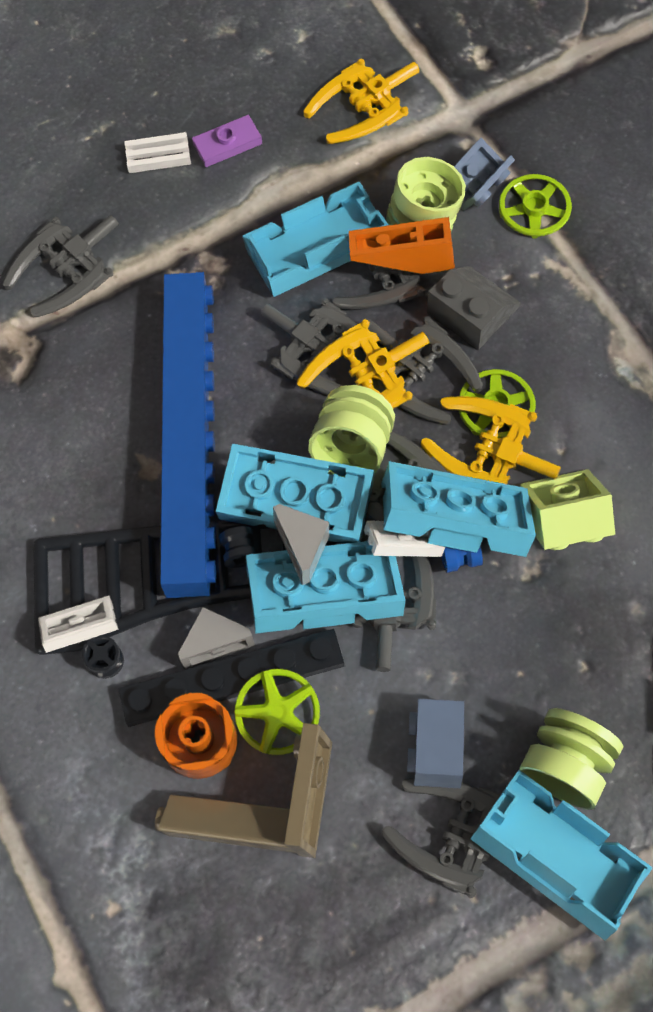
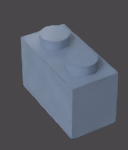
(439, 743)

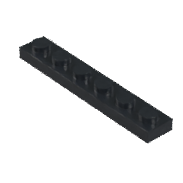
(226, 677)

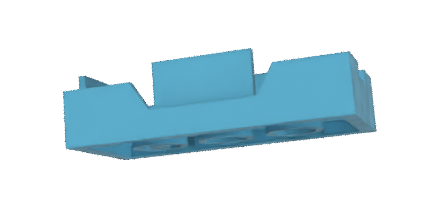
(311, 238)
(298, 484)
(457, 510)
(335, 593)
(562, 854)

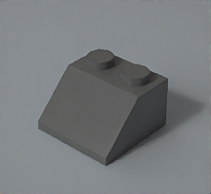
(470, 305)

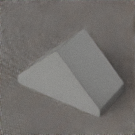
(302, 537)
(213, 638)

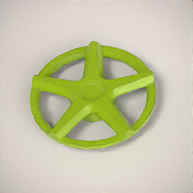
(535, 205)
(497, 394)
(275, 711)

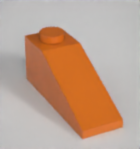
(408, 247)

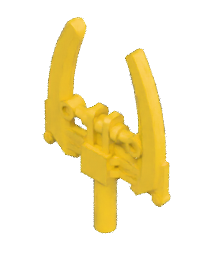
(375, 91)
(378, 362)
(505, 451)

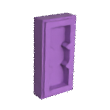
(227, 140)

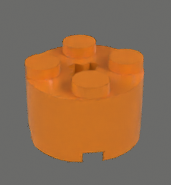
(178, 726)

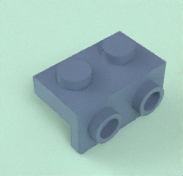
(479, 170)

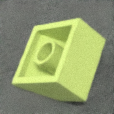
(570, 509)

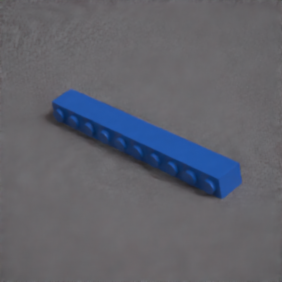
(187, 438)

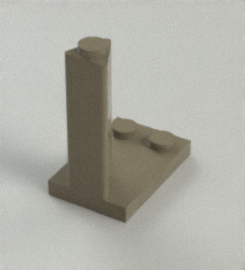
(258, 825)

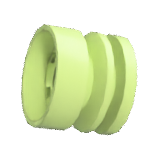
(426, 191)
(352, 428)
(572, 757)

